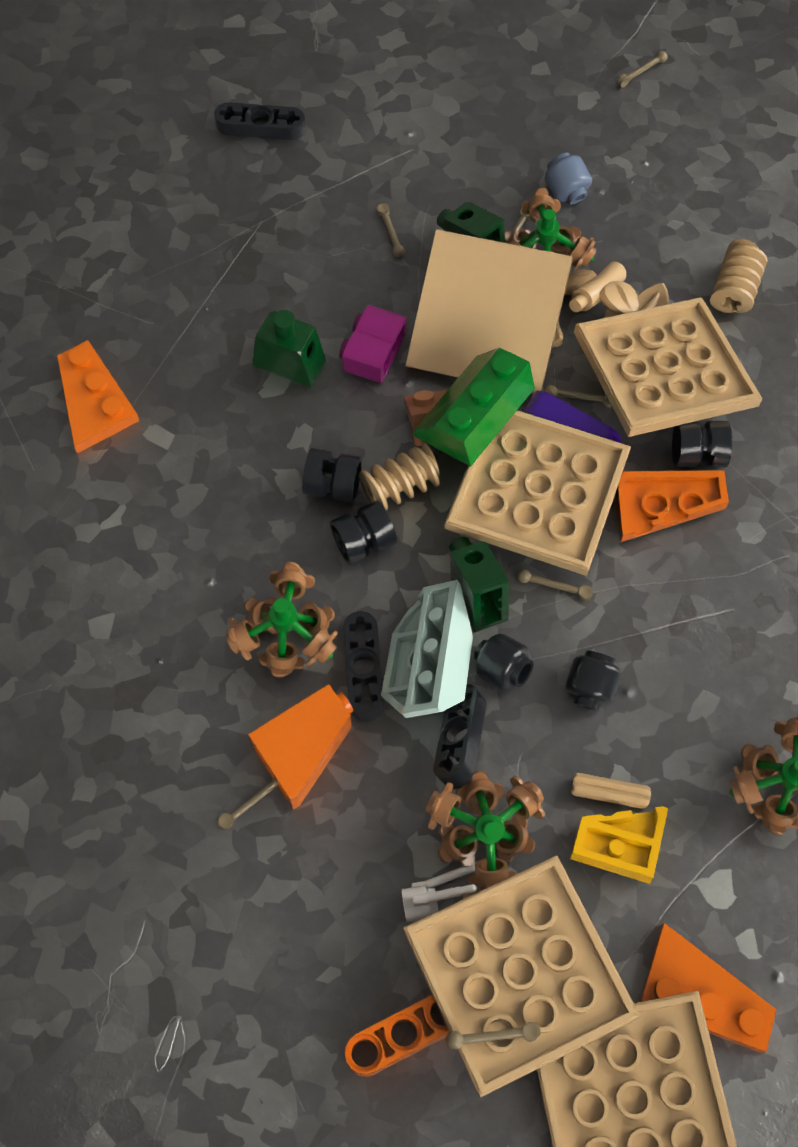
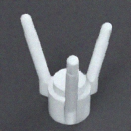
(422, 898)

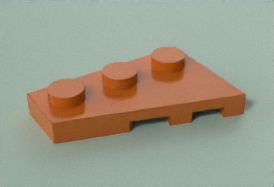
(92, 397)
(666, 498)
(728, 1004)

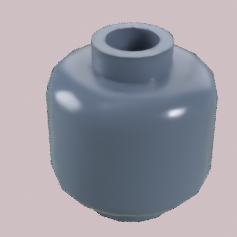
(568, 178)

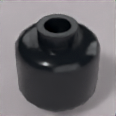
(503, 662)
(593, 679)

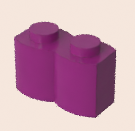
(373, 343)

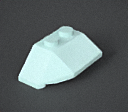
(430, 653)

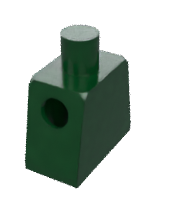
(473, 222)
(289, 348)
(482, 583)

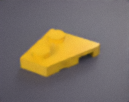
(621, 842)

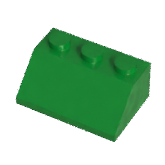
(477, 405)

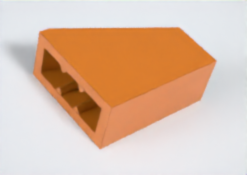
(303, 741)

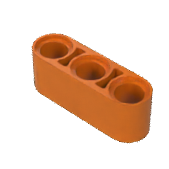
(388, 1051)

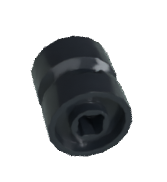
(703, 444)
(344, 479)
(363, 532)

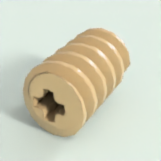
(739, 277)
(400, 476)

